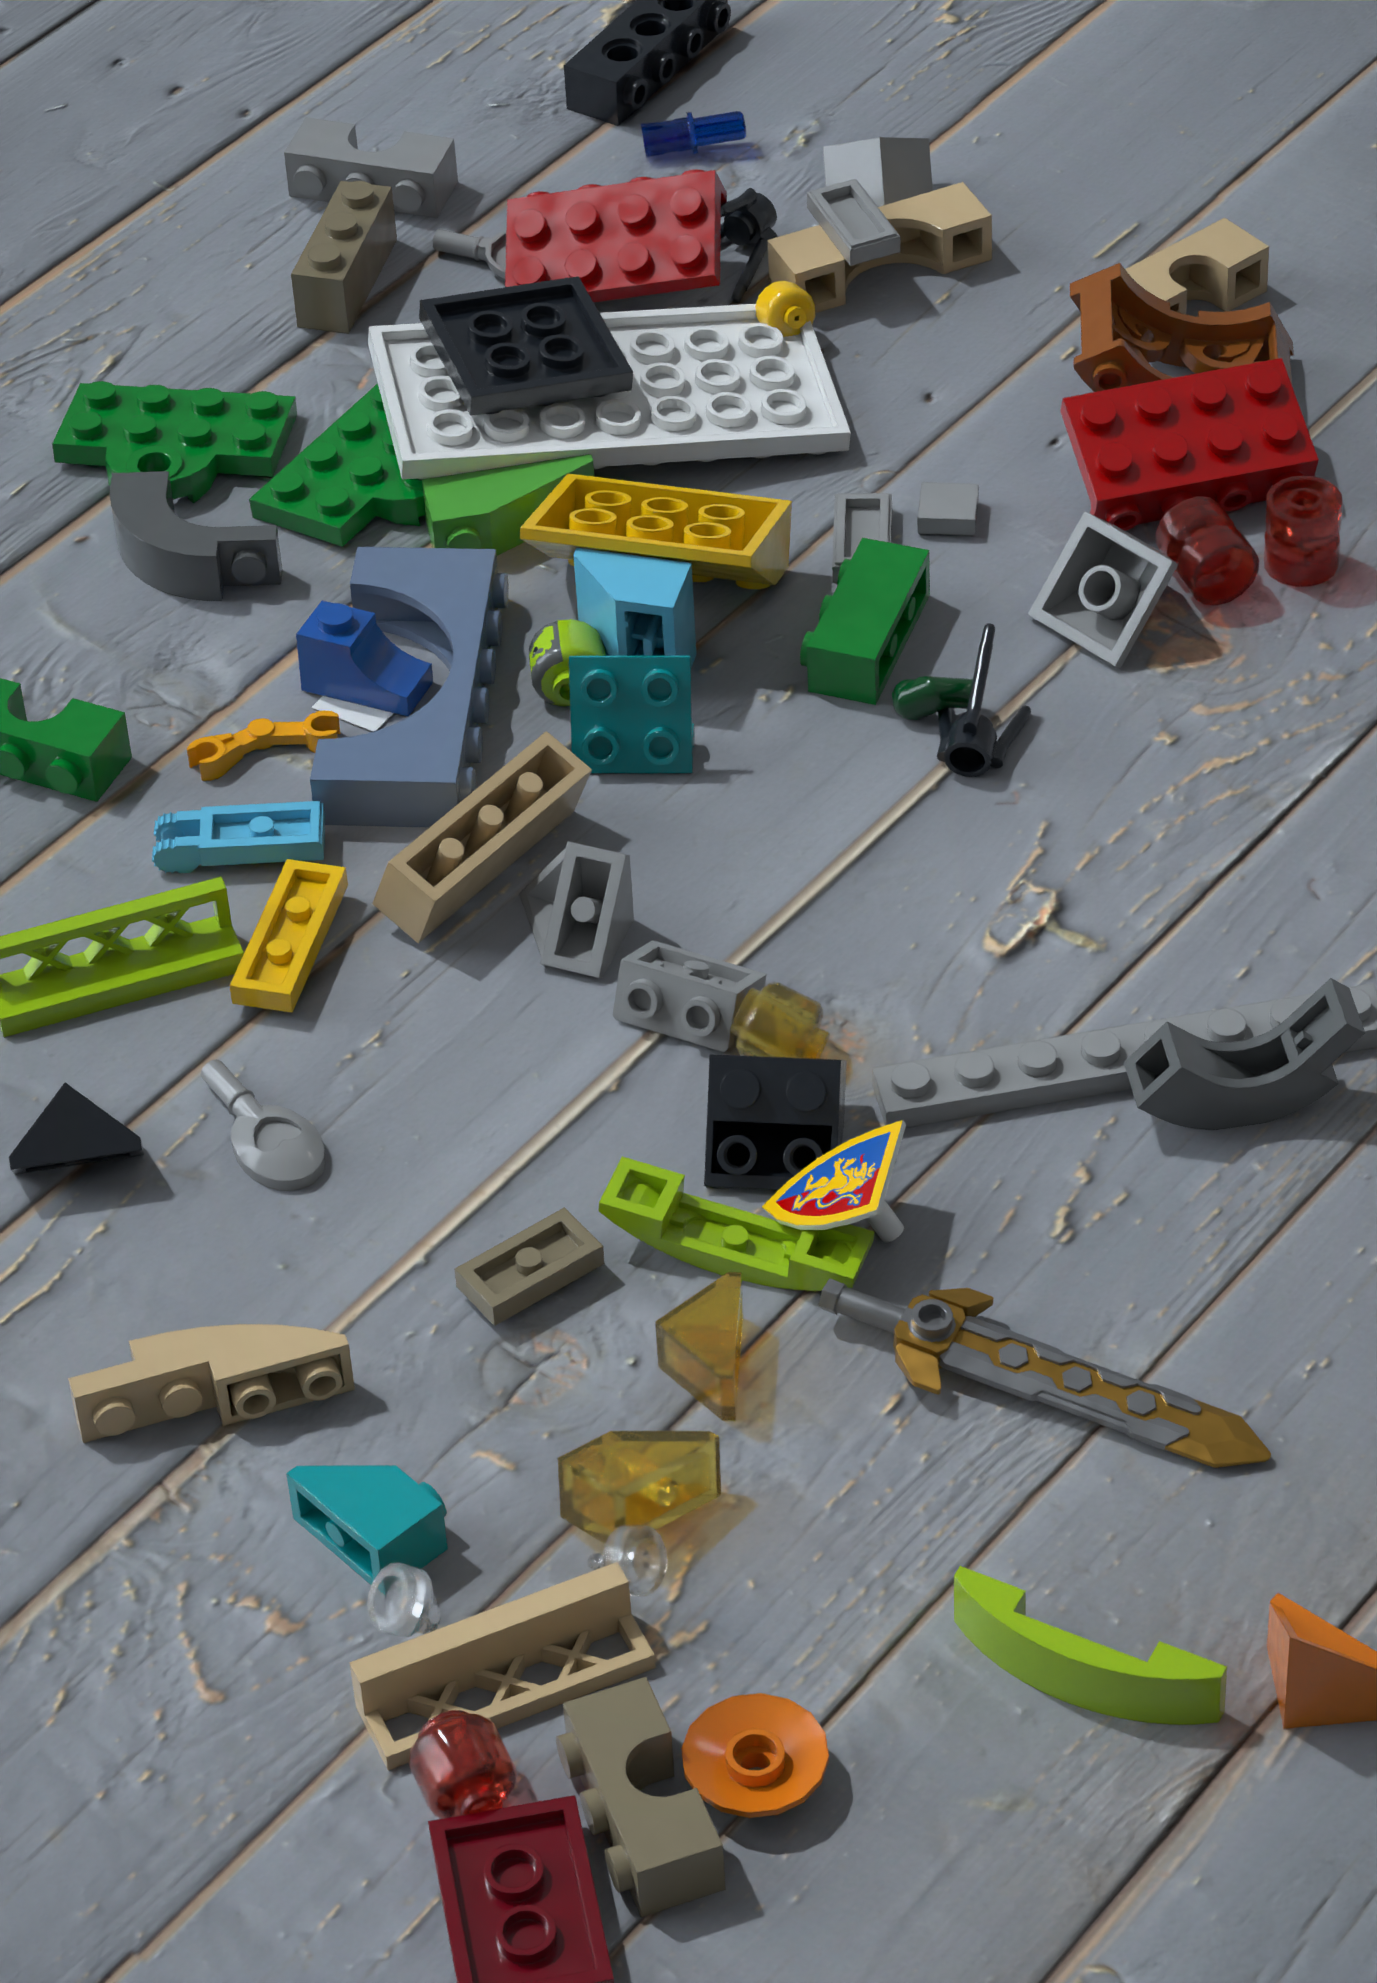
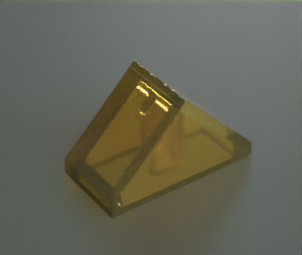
(703, 1344)

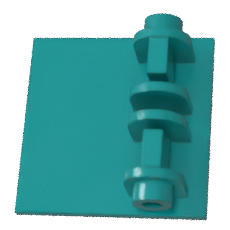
(632, 713)

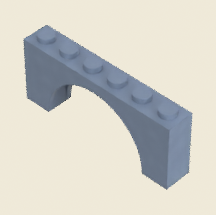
(422, 763)

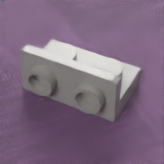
(682, 994)

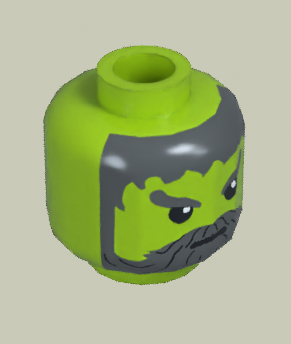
(550, 657)

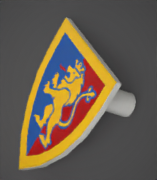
(844, 1186)

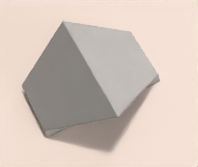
(884, 167)
(580, 908)

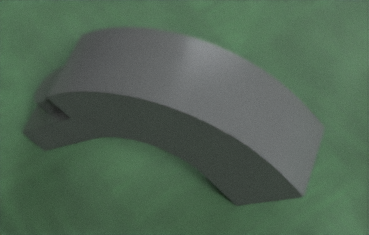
(185, 556)
(1247, 1080)

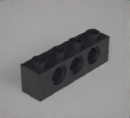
(640, 55)

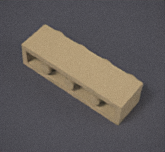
(481, 837)

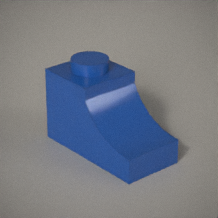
(353, 661)

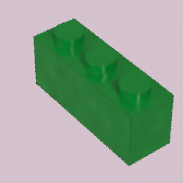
(866, 621)

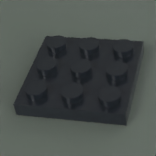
(525, 345)

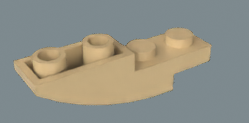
(227, 1367)

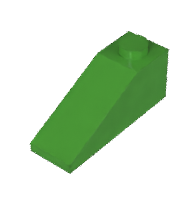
(492, 504)

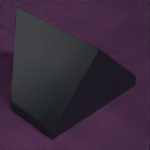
(73, 1134)

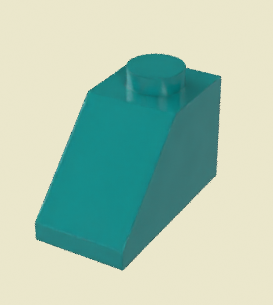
(369, 1515)

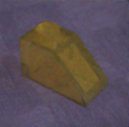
(638, 1479)

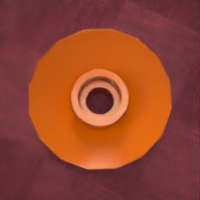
(749, 1734)

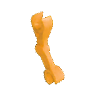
(221, 752)

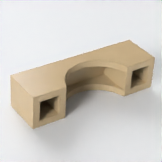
(936, 230)

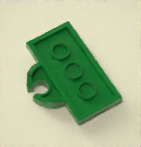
(176, 432)
(343, 480)

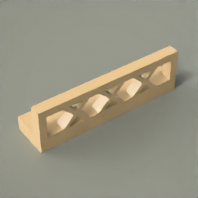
(493, 1653)

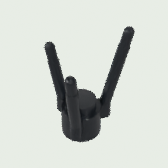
(747, 222)
(971, 742)

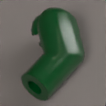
(930, 695)

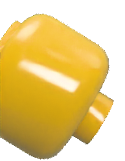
(785, 307)

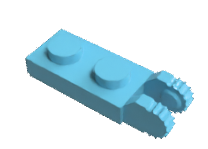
(239, 835)

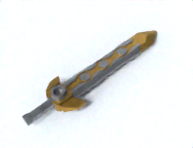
(944, 1334)

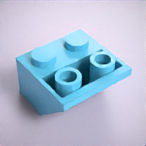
(636, 603)

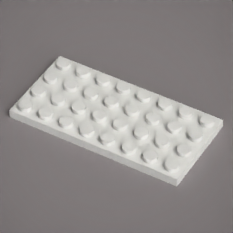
(701, 391)

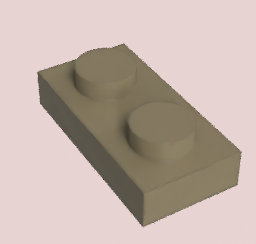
(529, 1266)

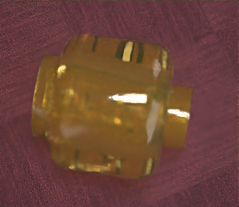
(779, 1024)

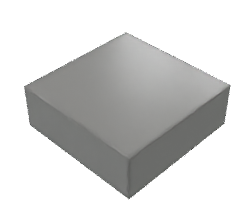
(948, 508)

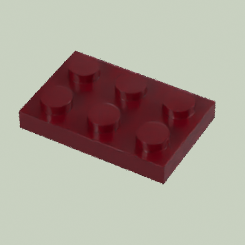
(520, 1895)

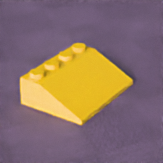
(713, 530)

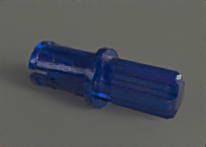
(691, 132)

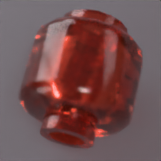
(462, 1764)

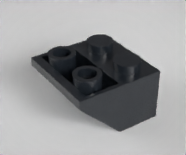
(770, 1117)

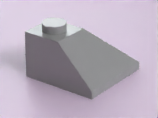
(1103, 589)

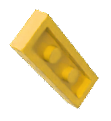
(289, 935)

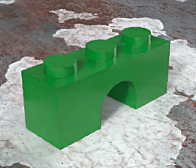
(69, 753)

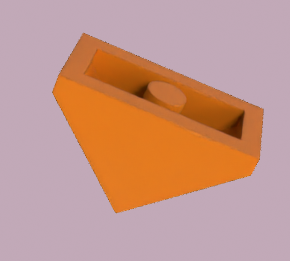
(1318, 1669)

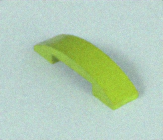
(726, 1239)
(1167, 1689)

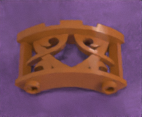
(1132, 327)

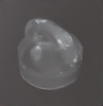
(639, 1554)
(403, 1601)

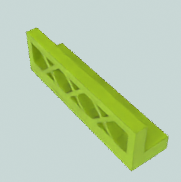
(114, 967)

